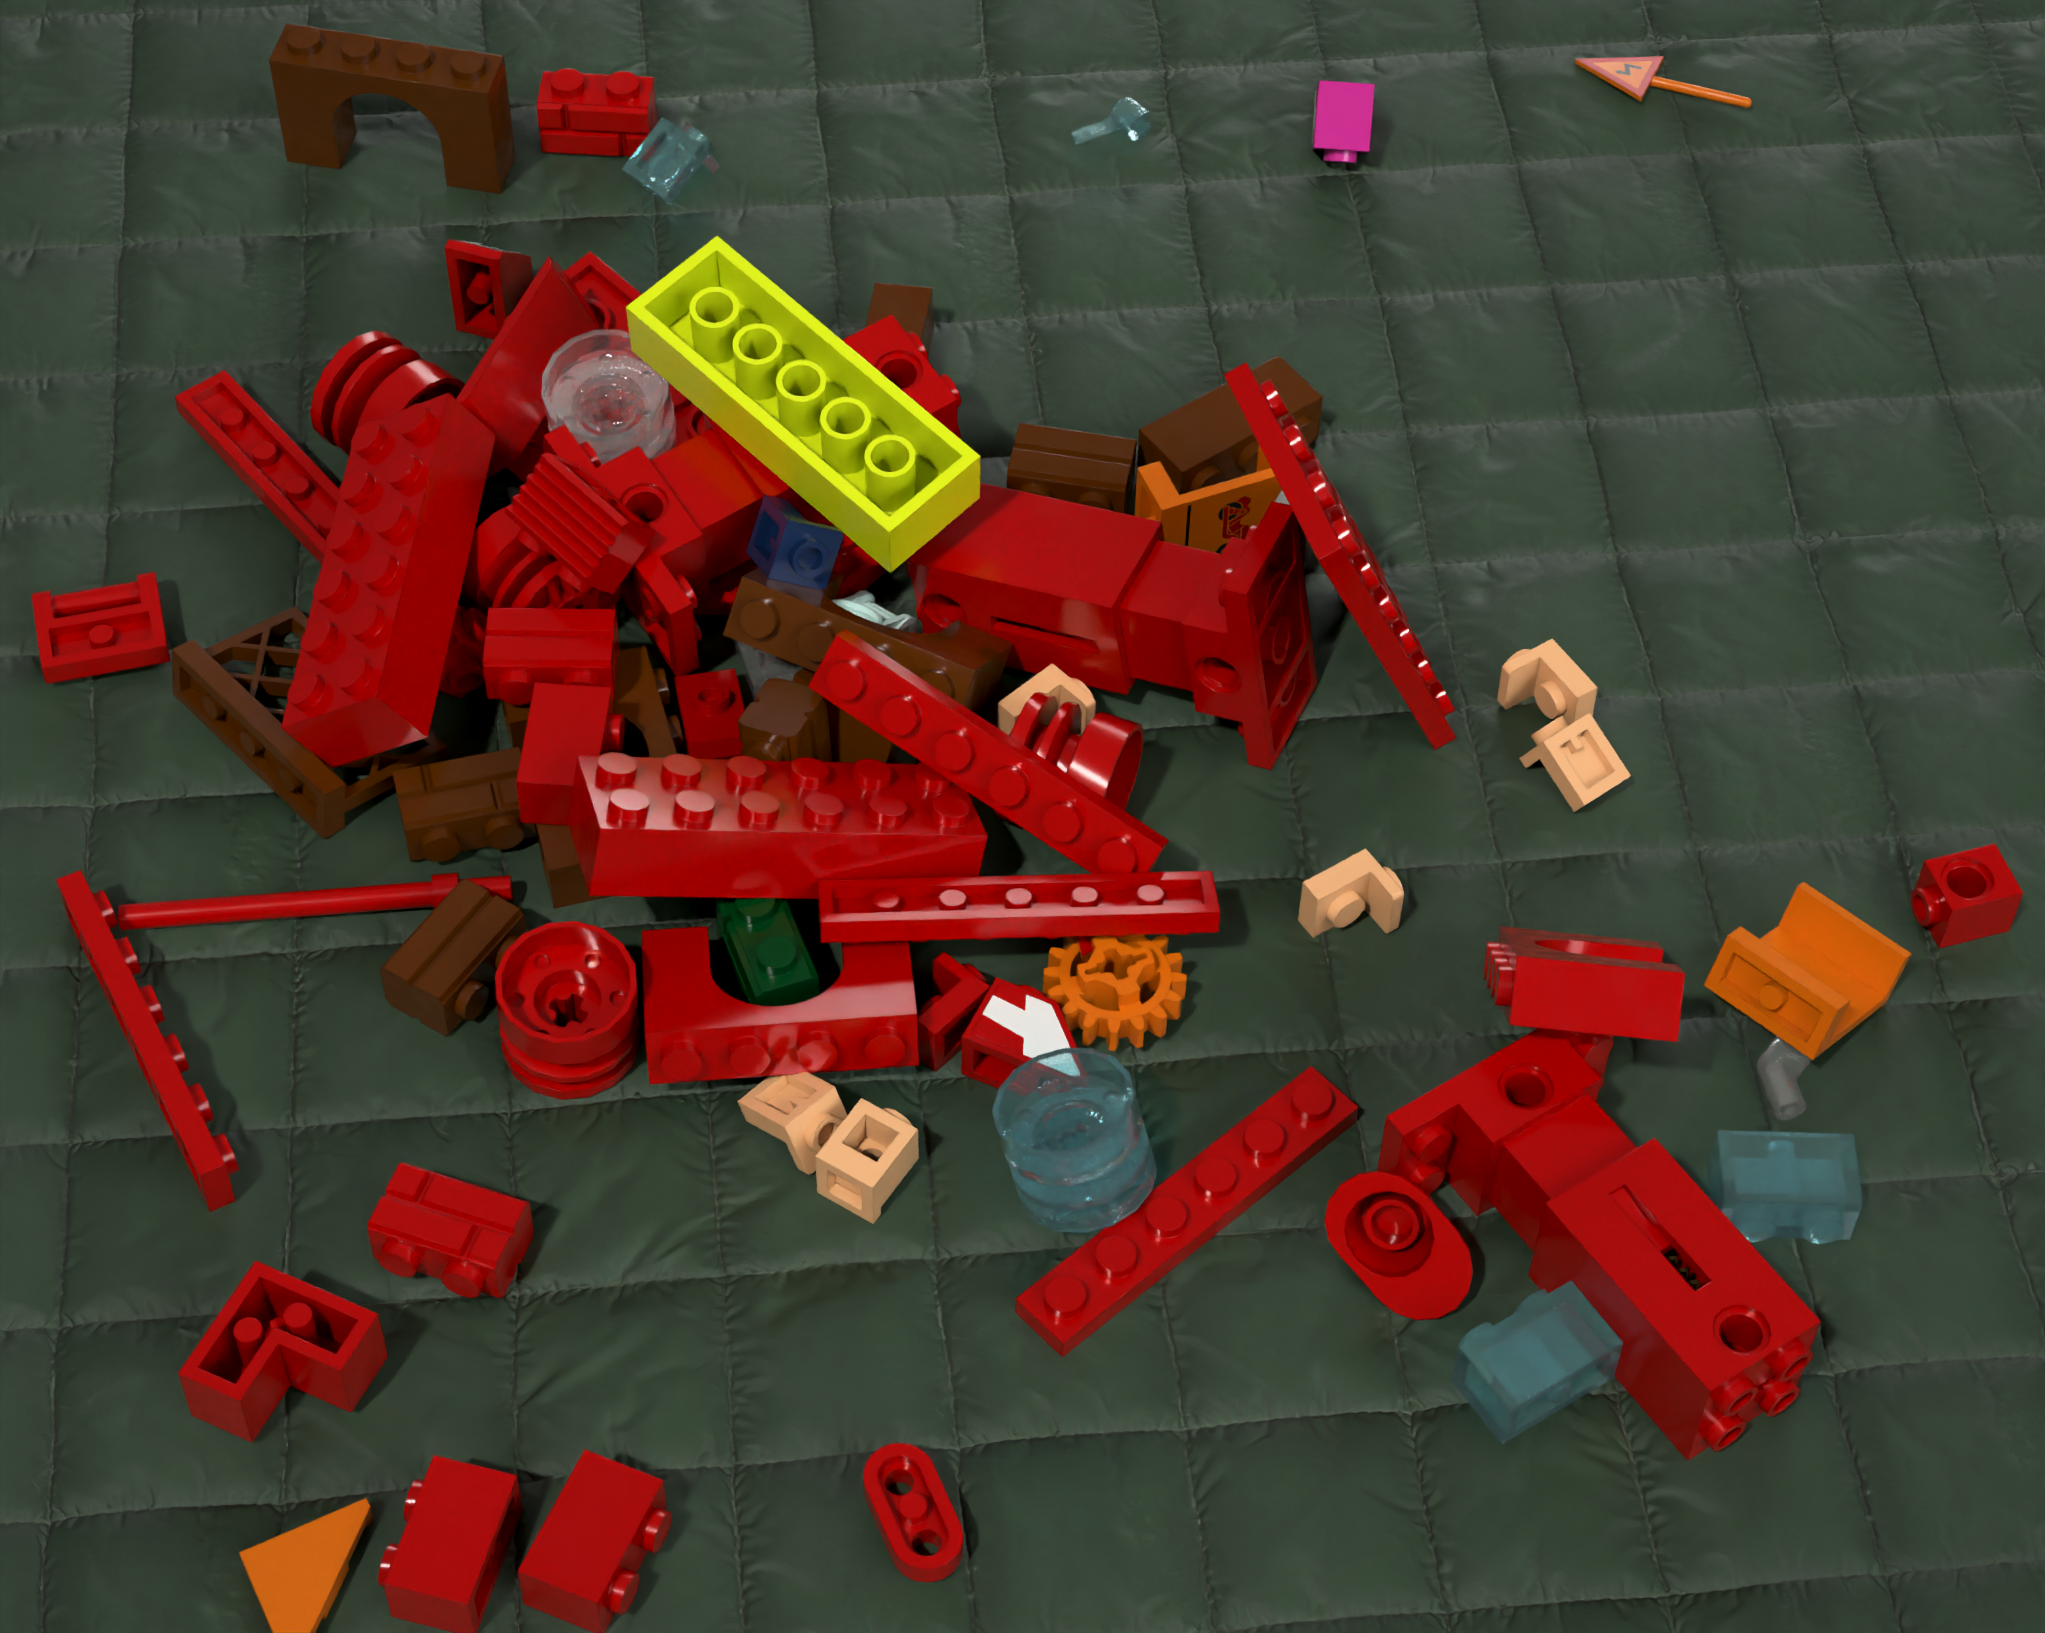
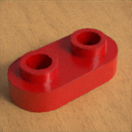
(914, 1517)

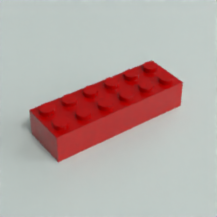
(389, 582)
(764, 825)

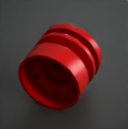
(370, 381)
(510, 575)
(1100, 758)
(568, 1009)

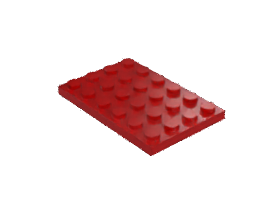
(1343, 553)

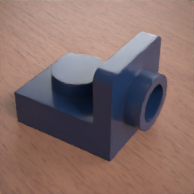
(792, 547)

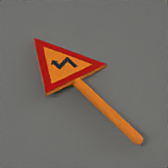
(1636, 74)

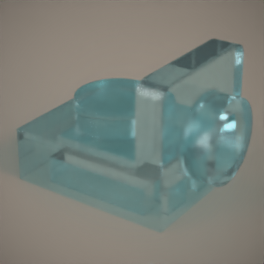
(669, 159)

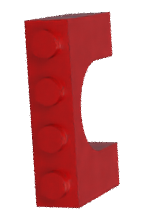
(1584, 983)
(707, 1035)

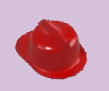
(1399, 1244)

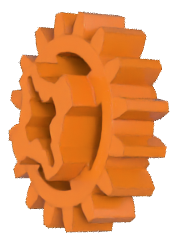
(1115, 987)

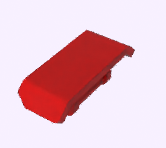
(508, 379)

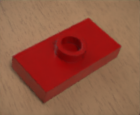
(710, 713)

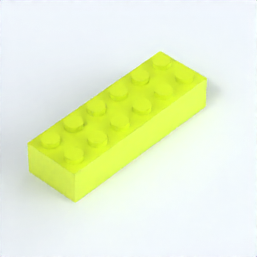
(804, 403)

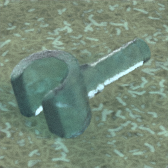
(1125, 115)

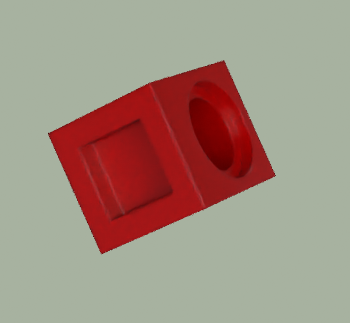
(1966, 896)

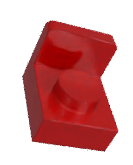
(947, 1015)

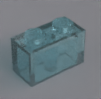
(1786, 1184)
(1535, 1360)

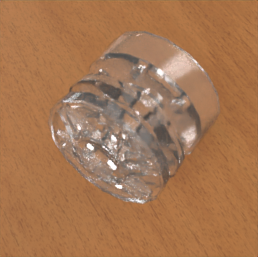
(608, 396)

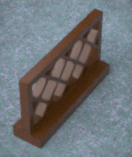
(232, 711)

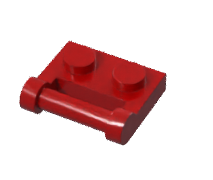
(100, 629)

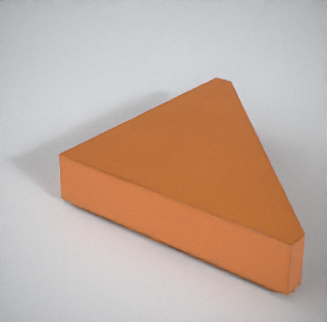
(305, 1568)

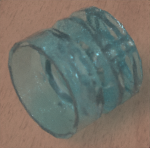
(1075, 1140)

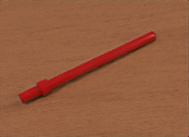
(302, 903)

